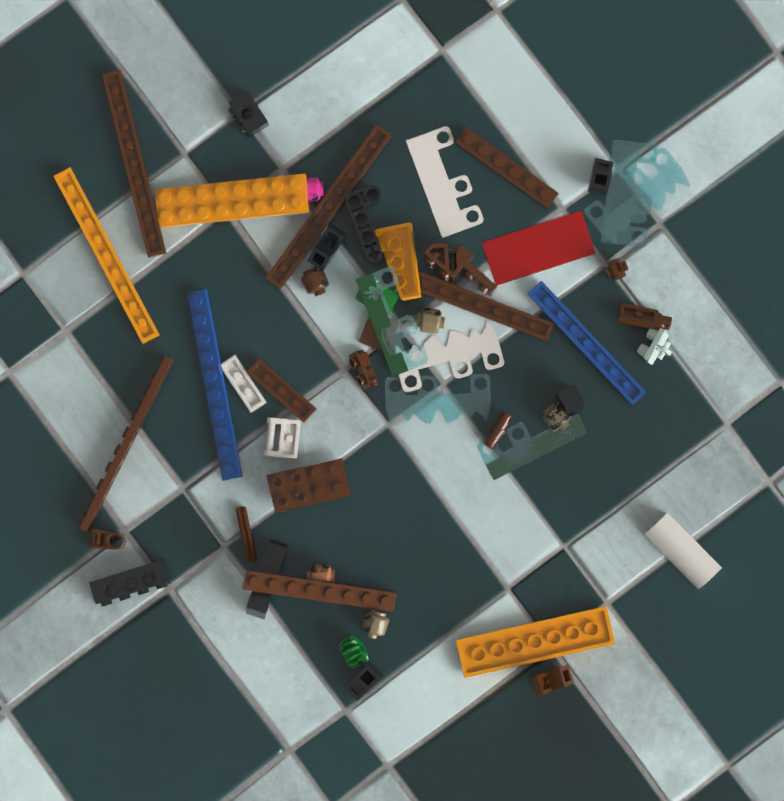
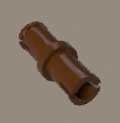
(497, 430)

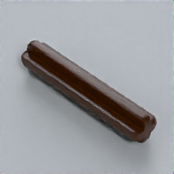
(246, 535)

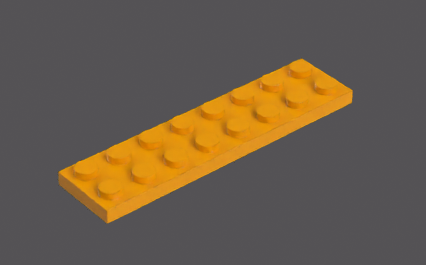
(232, 200)
(535, 641)

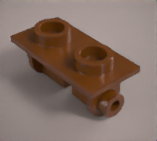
(359, 361)

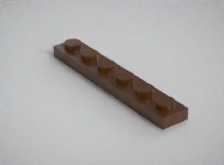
(506, 168)

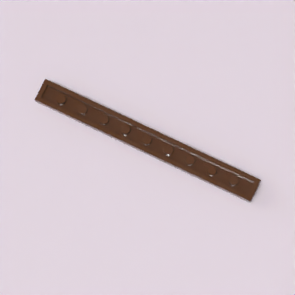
(134, 164)
(328, 207)
(122, 450)

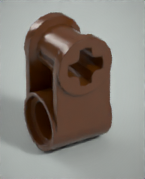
(103, 539)

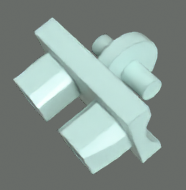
(658, 347)

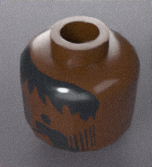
(315, 281)

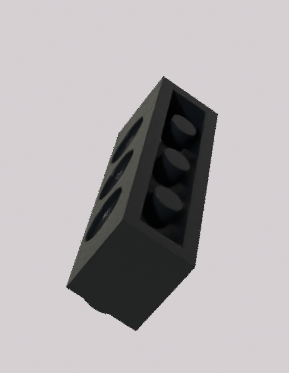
(100, 587)

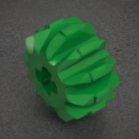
(353, 651)

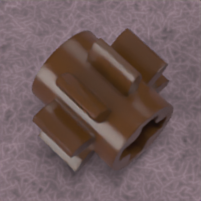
(616, 269)

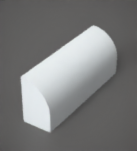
(682, 550)

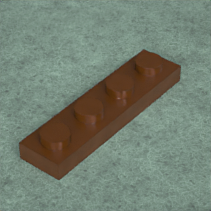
(281, 390)

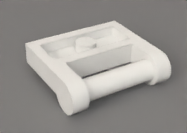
(288, 438)

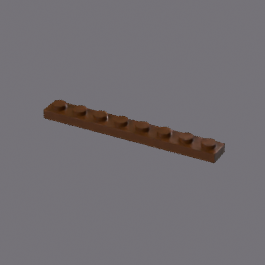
(484, 307)
(319, 590)

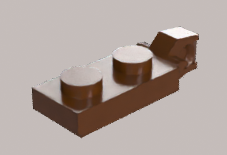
(643, 317)

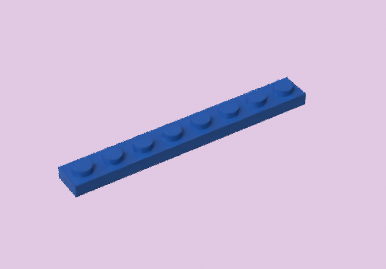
(586, 343)

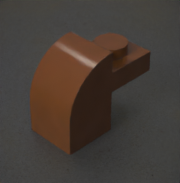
(552, 680)

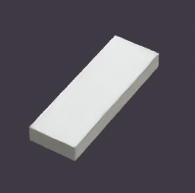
(243, 384)

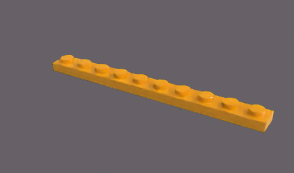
(106, 255)

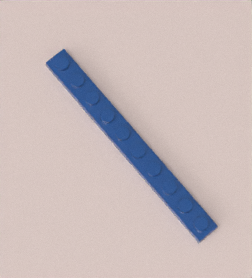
(214, 385)

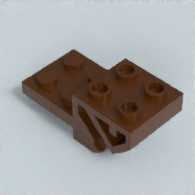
(438, 256)
(308, 485)

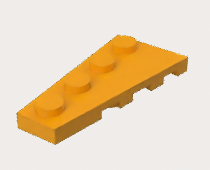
(400, 253)

